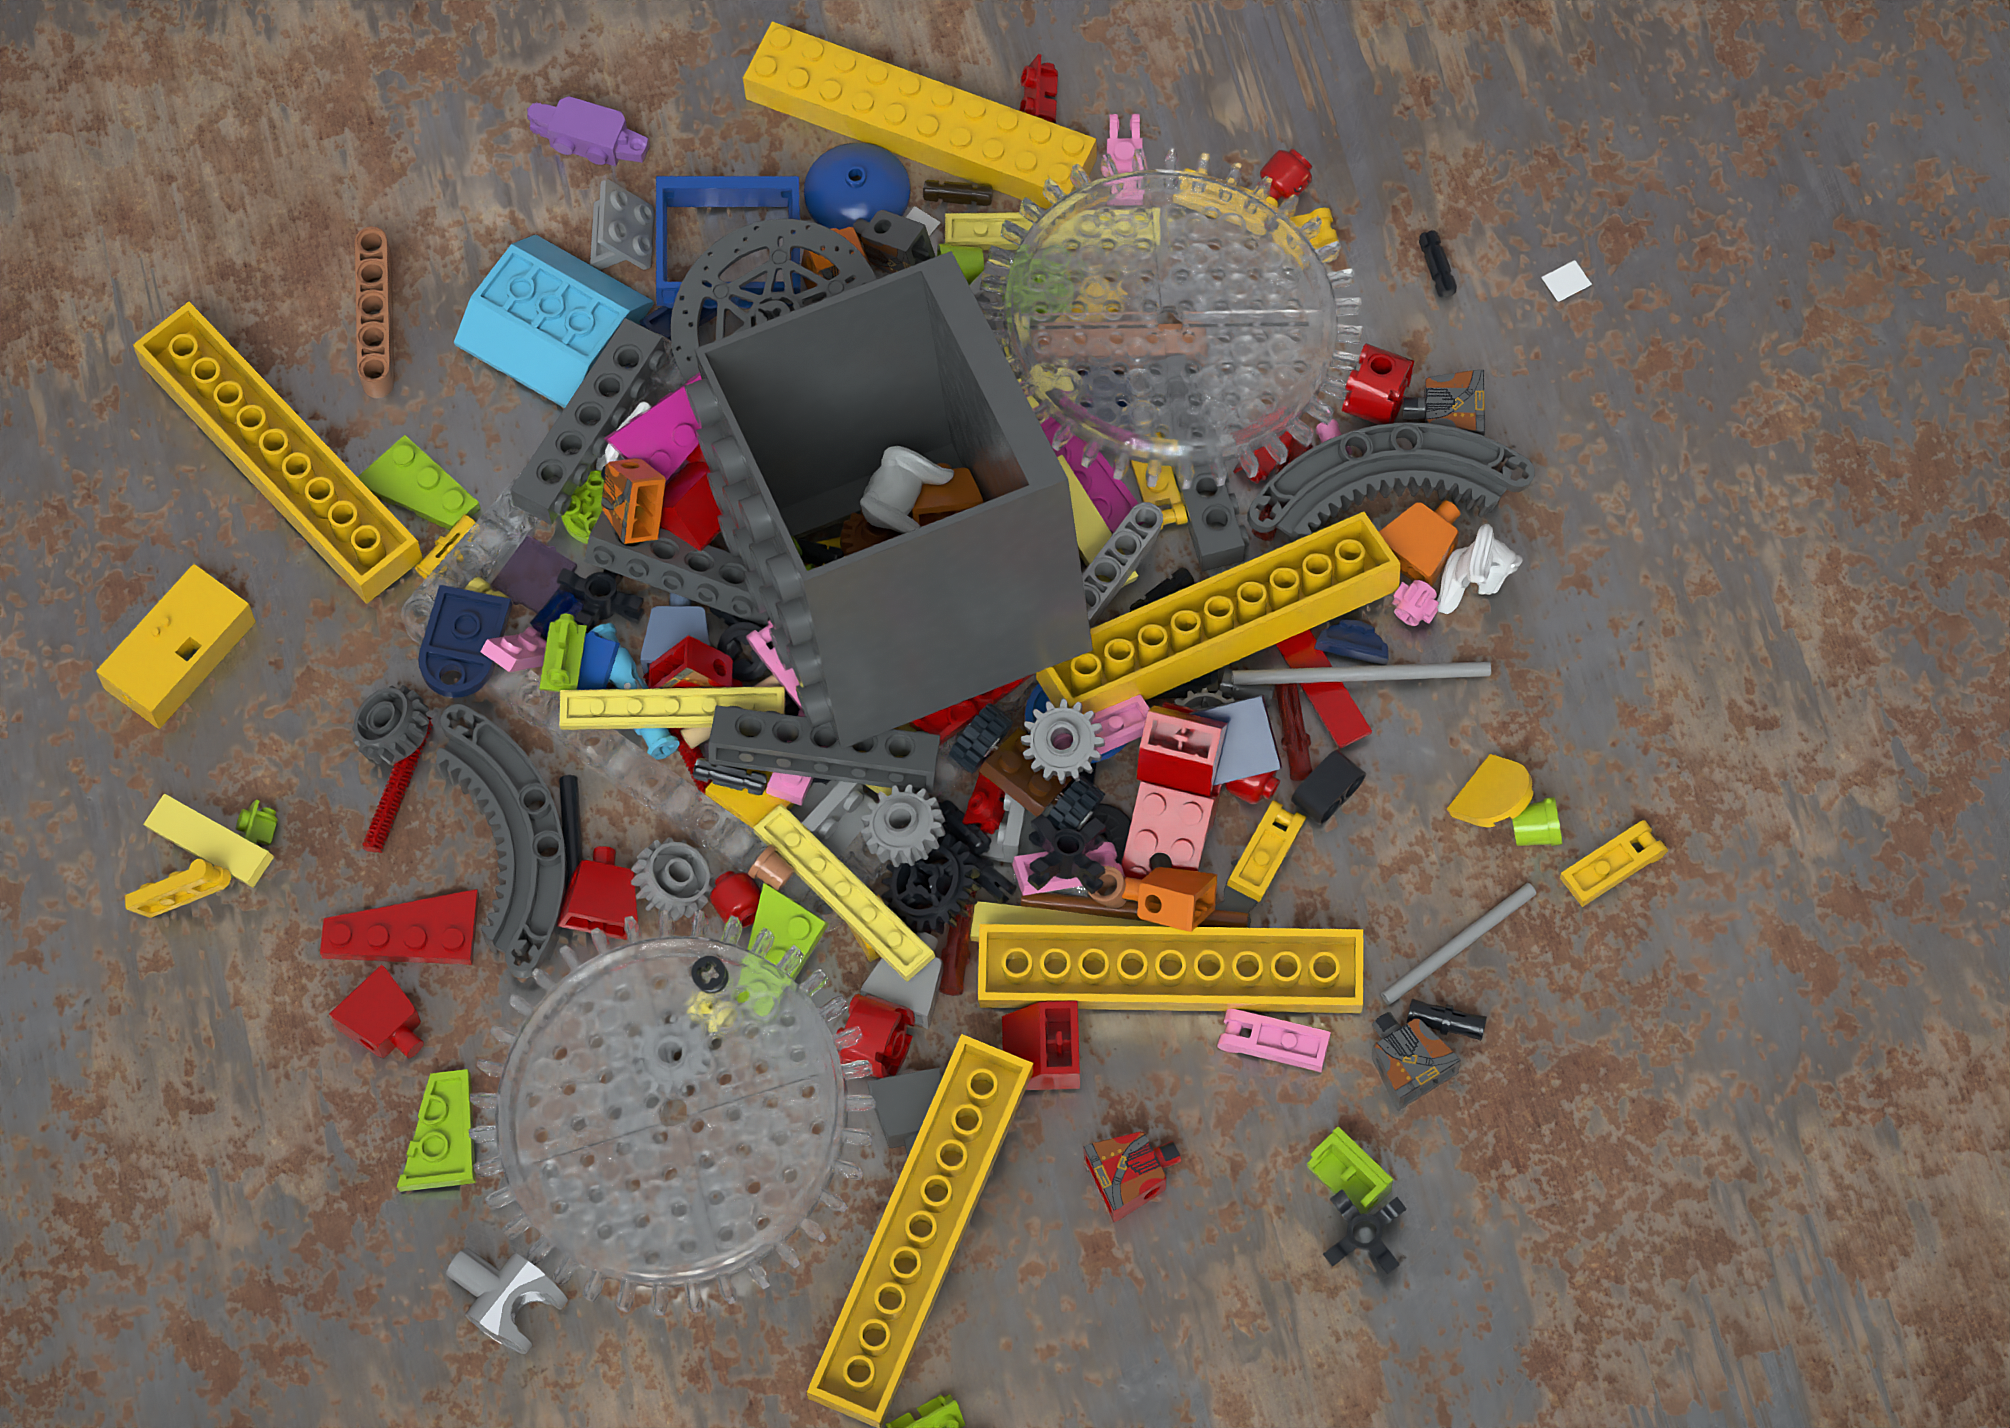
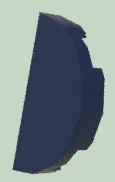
(1354, 640)

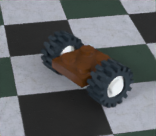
(1014, 775)

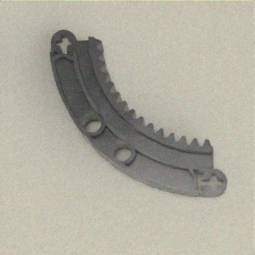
(1440, 460)
(503, 786)

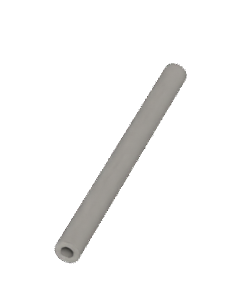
(1458, 943)

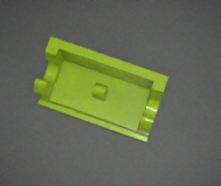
(1348, 1168)

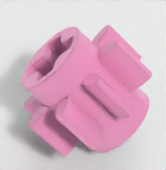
(1415, 602)

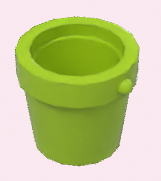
(968, 258)
(1538, 824)

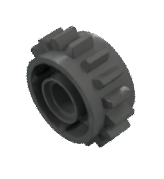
(390, 724)

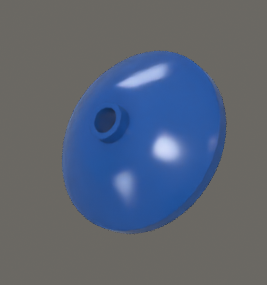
(838, 201)

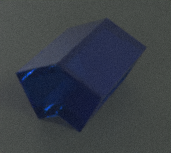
(558, 604)

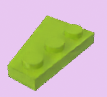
(417, 483)
(789, 924)
(441, 1145)

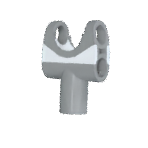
(503, 1294)

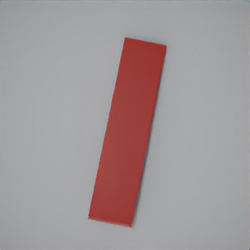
(1328, 698)

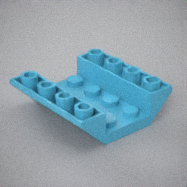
(546, 317)

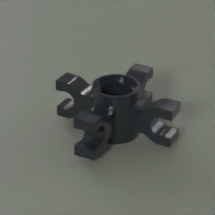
(600, 607)
(1066, 854)
(1379, 1220)

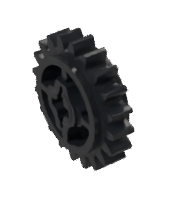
(939, 885)

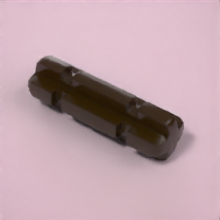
(957, 192)

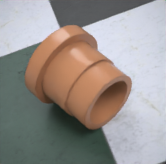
(771, 868)
(1110, 878)

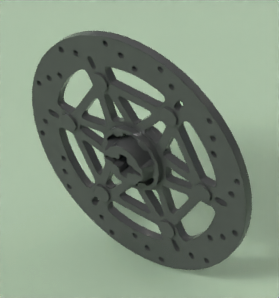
(770, 303)

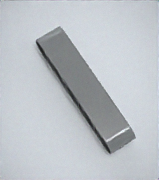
(1116, 565)

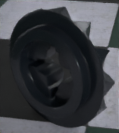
(730, 644)

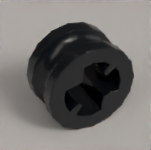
(704, 965)

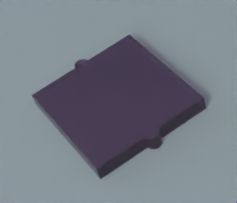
(532, 574)

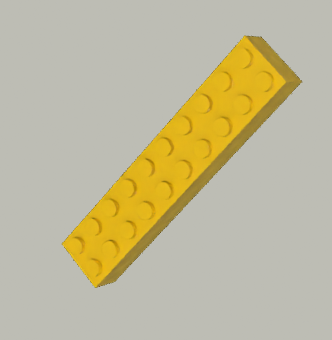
(914, 115)
(278, 452)
(1228, 617)
(1172, 968)
(920, 1231)

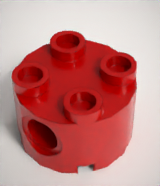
(1378, 385)
(883, 1032)

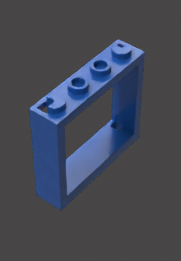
(721, 192)

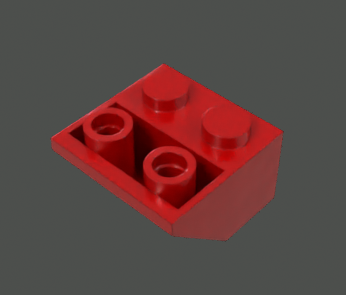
(1180, 750)
(1047, 1038)

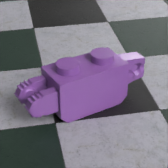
(587, 131)

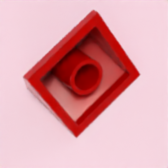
(690, 506)

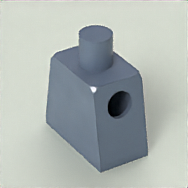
(671, 625)

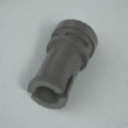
(1245, 691)

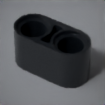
(1328, 787)

